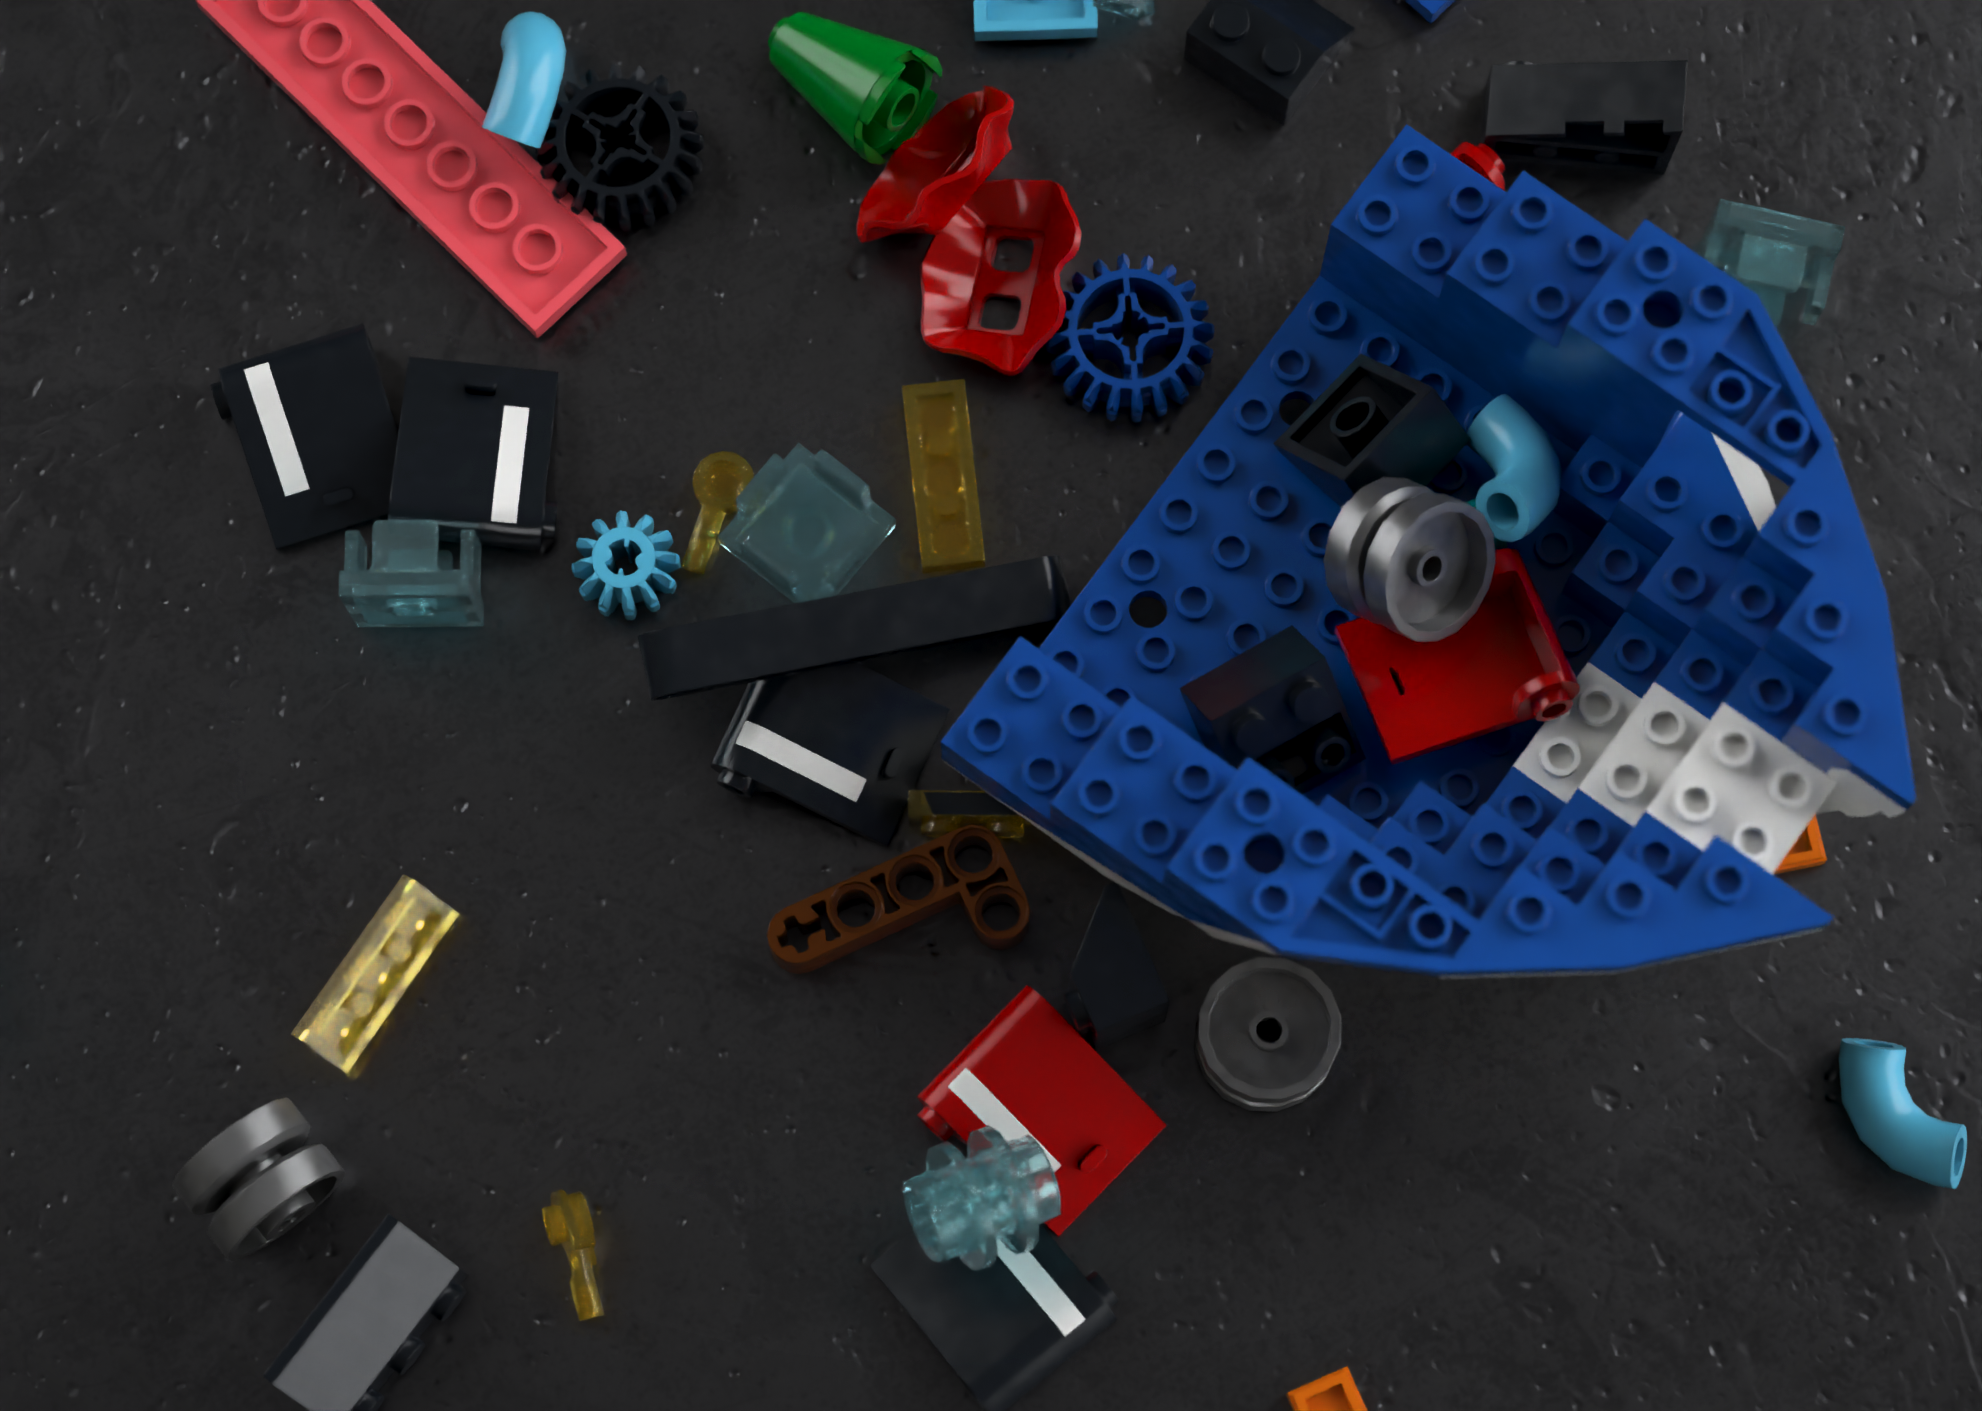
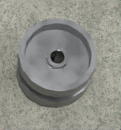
(1410, 559)
(1251, 998)
(258, 1179)

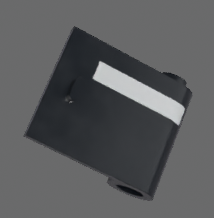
(311, 427)
(476, 451)
(826, 741)
(1000, 1323)

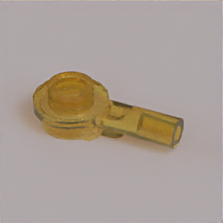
(716, 486)
(571, 1225)

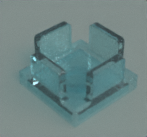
(1773, 254)
(806, 524)
(411, 578)

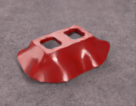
(938, 167)
(961, 274)

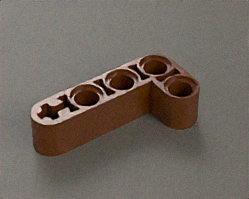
(896, 912)

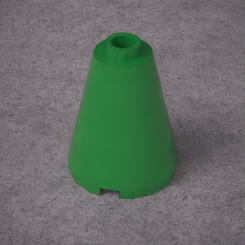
(858, 81)

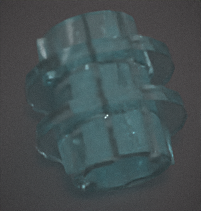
(990, 1195)

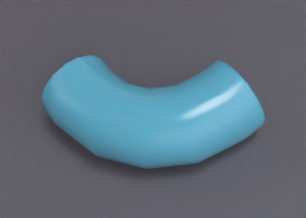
(527, 79)
(1523, 465)
(1890, 1120)

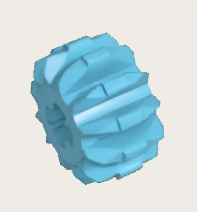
(651, 559)

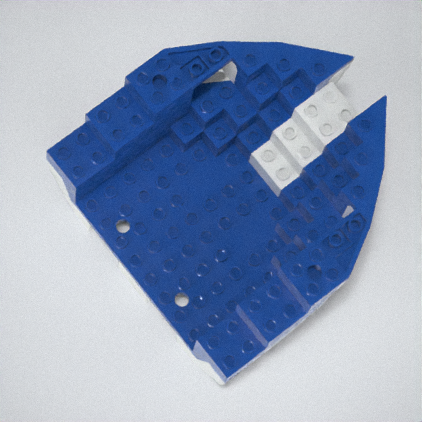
(1715, 639)

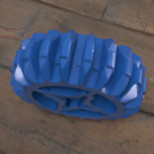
(1153, 338)

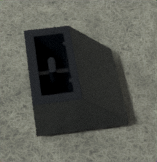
(1278, 711)

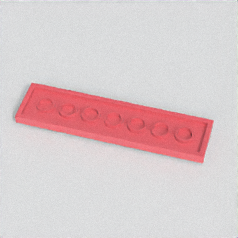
(427, 149)

